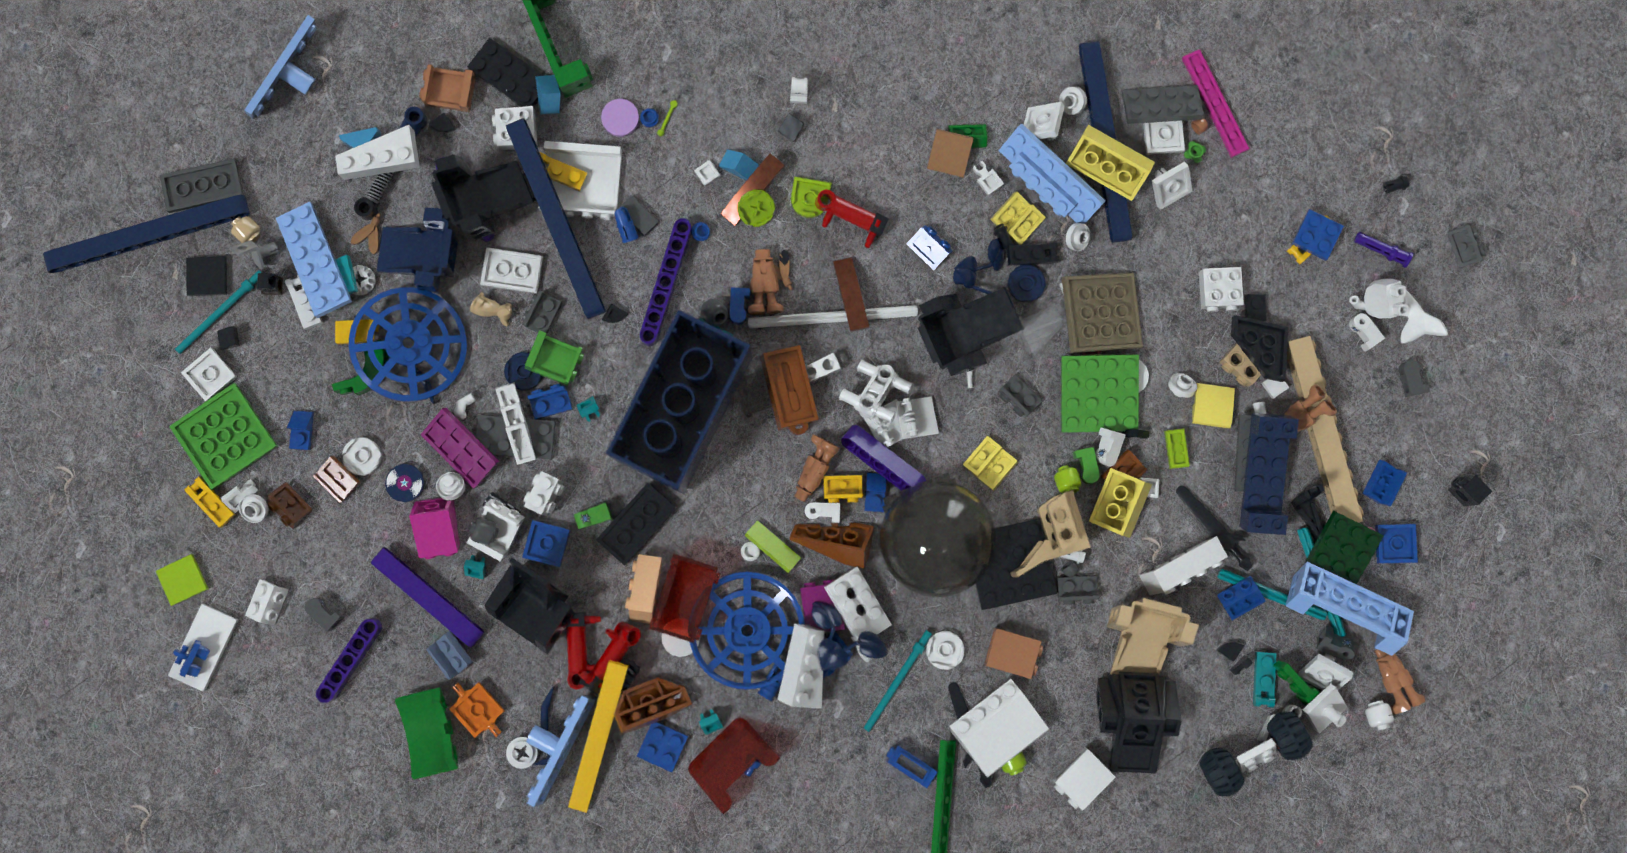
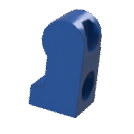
(737, 303)

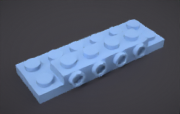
(1050, 176)

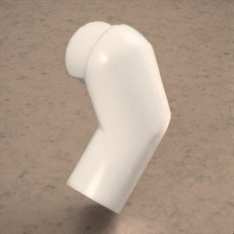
(1357, 303)
(460, 407)

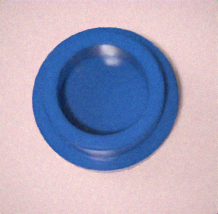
(649, 117)
(700, 231)

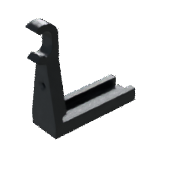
(1306, 509)

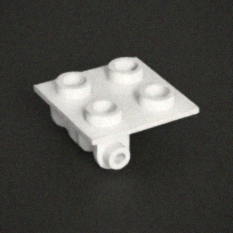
(916, 417)
(883, 431)

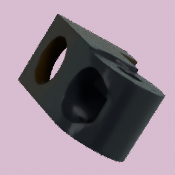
(270, 284)

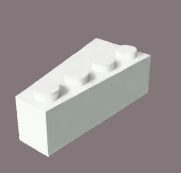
(382, 155)
(1184, 567)
(802, 673)

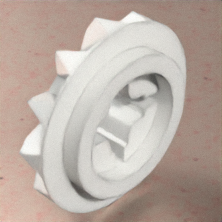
(367, 284)
(513, 755)

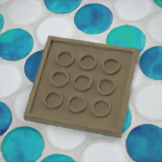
(1102, 312)

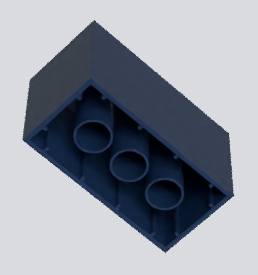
(680, 402)

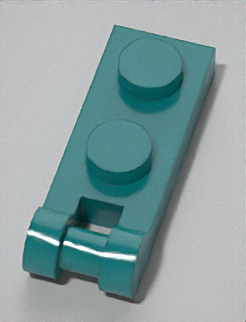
(1264, 679)

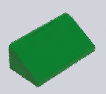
(978, 132)

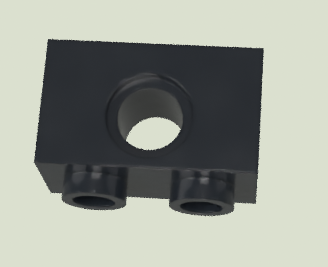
(1469, 490)

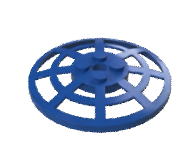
(407, 356)
(747, 644)

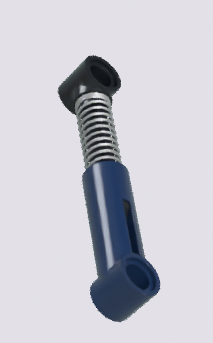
(380, 182)

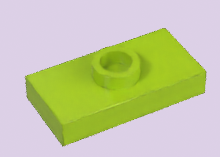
(1176, 448)

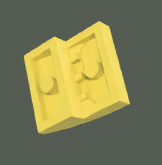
(1018, 217)
(1213, 406)
(990, 463)

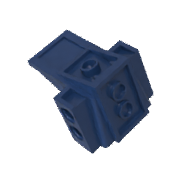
(419, 251)

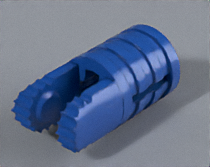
(625, 225)
(770, 690)

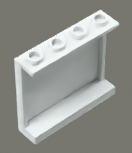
(601, 186)

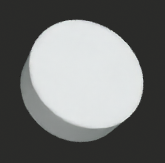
(750, 551)

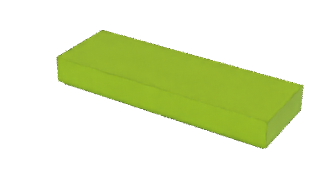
(772, 546)

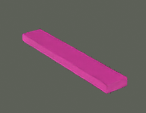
(1215, 103)

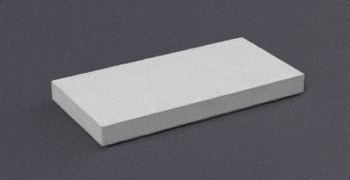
(214, 632)

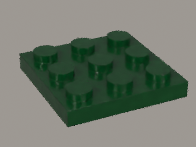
(1344, 547)

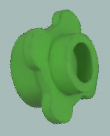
(1192, 146)

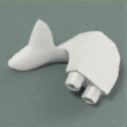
(1390, 299)

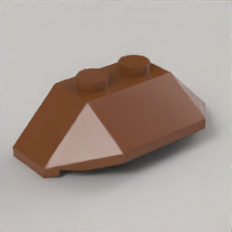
(649, 704)

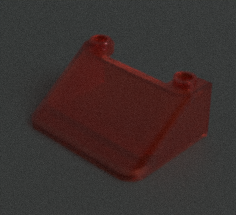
(728, 759)

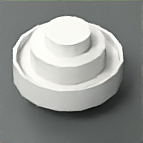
(1073, 100)
(1077, 236)
(1182, 385)
(450, 486)
(253, 508)

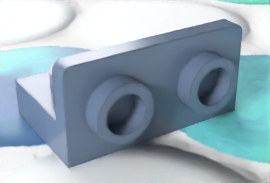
(449, 655)

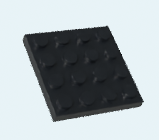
(1012, 547)

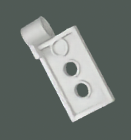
(872, 620)

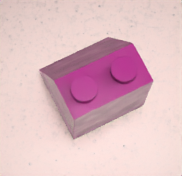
(435, 527)

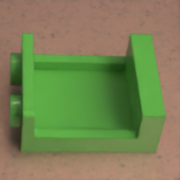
(554, 359)

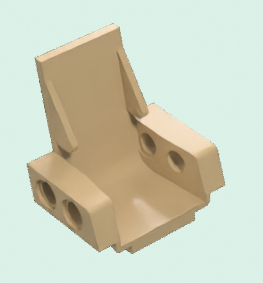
(1067, 528)
(1145, 634)

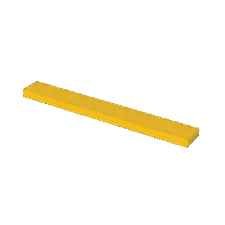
(598, 736)

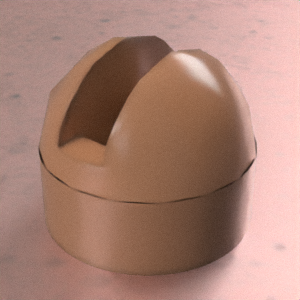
(1199, 126)

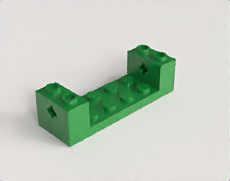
(570, 77)

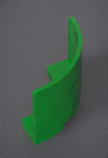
(428, 733)

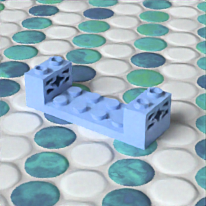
(1352, 602)

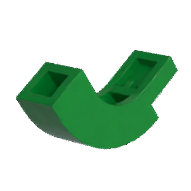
(356, 384)

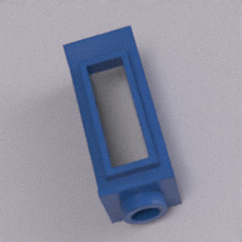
(911, 765)

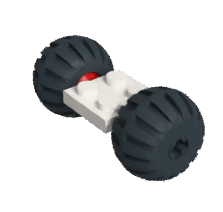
(1286, 735)

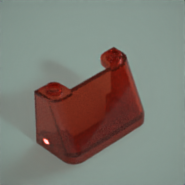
(684, 598)

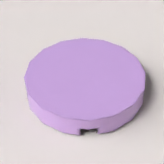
(620, 117)

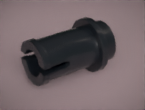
(1397, 184)
(1004, 237)

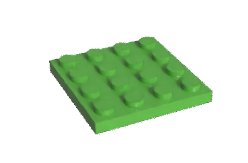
(1099, 392)
(223, 436)

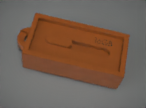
(789, 389)

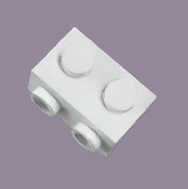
(266, 602)

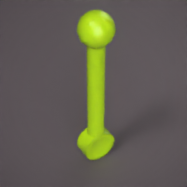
(673, 104)

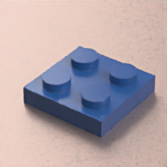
(1317, 234)
(546, 543)
(1397, 544)
(662, 746)

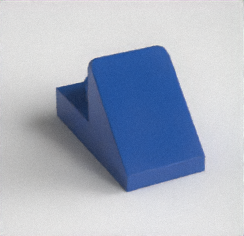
(301, 430)
(875, 492)

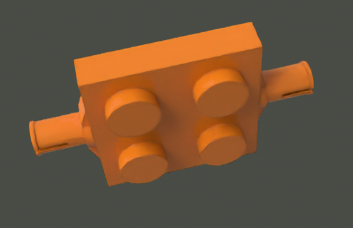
(477, 709)

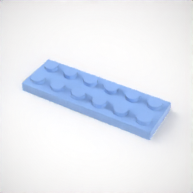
(313, 260)

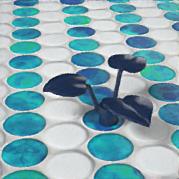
(966, 270)
(831, 653)

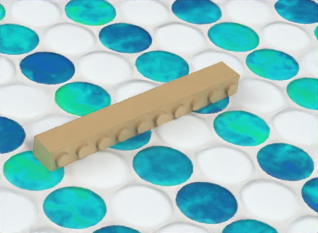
(1323, 434)

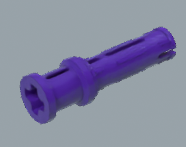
(1391, 252)

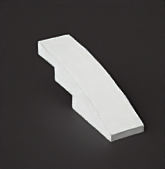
(515, 423)

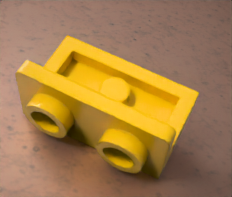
(843, 487)

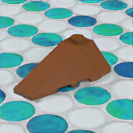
(842, 543)

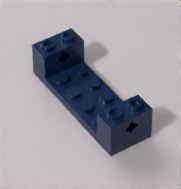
(1266, 473)

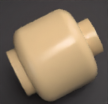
(245, 229)

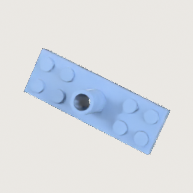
(285, 70)
(557, 747)

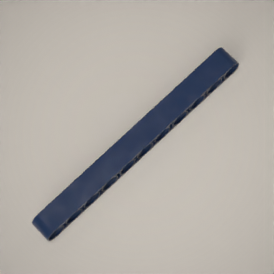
(1102, 120)
(555, 218)
(146, 234)

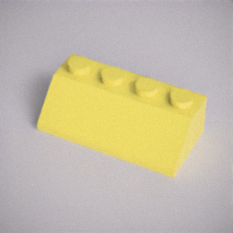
(1110, 162)

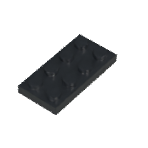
(506, 73)
(636, 524)

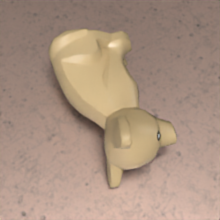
(485, 307)

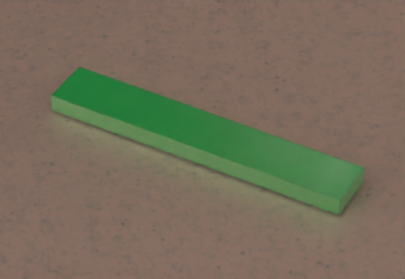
(943, 796)

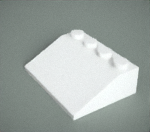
(998, 728)

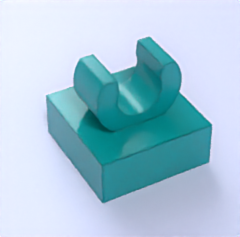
(587, 407)
(475, 569)
(710, 723)

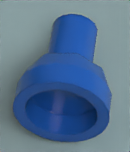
(755, 765)

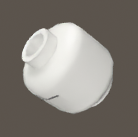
(1379, 715)

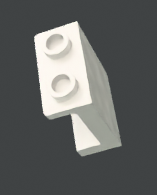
(508, 523)
(1083, 780)

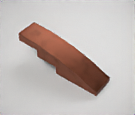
(759, 180)
(851, 294)

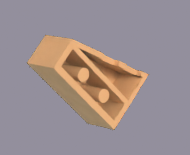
(644, 588)

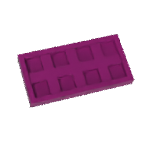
(459, 448)

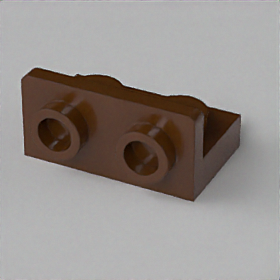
(288, 505)

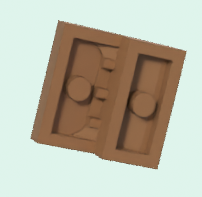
(950, 153)

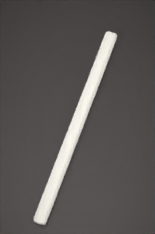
(828, 317)

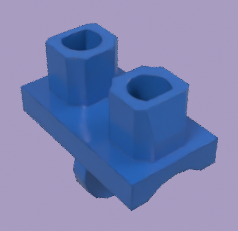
(196, 651)

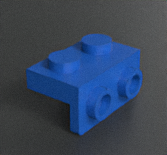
(1384, 483)

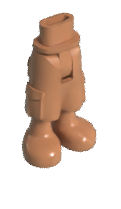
(764, 281)
(1300, 408)
(815, 467)
(1396, 677)

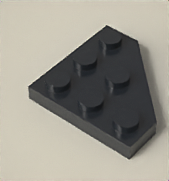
(1263, 345)

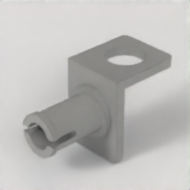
(257, 252)

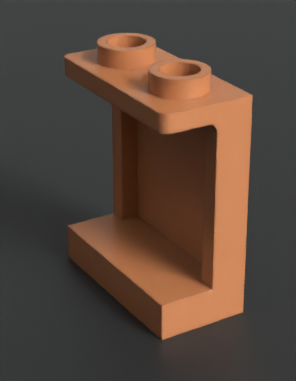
(448, 88)
(1013, 653)

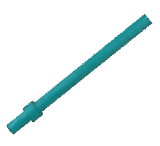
(247, 285)
(918, 648)

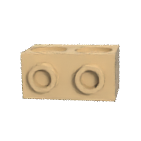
(1239, 369)

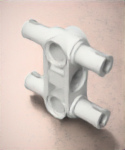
(876, 391)

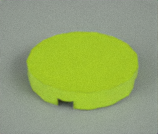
(756, 208)

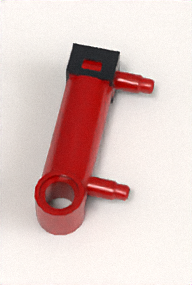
(850, 212)
(622, 639)
(577, 646)

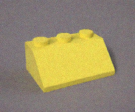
(1120, 503)

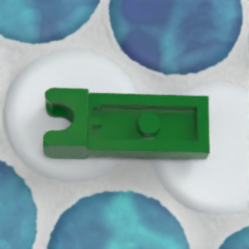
(1297, 685)

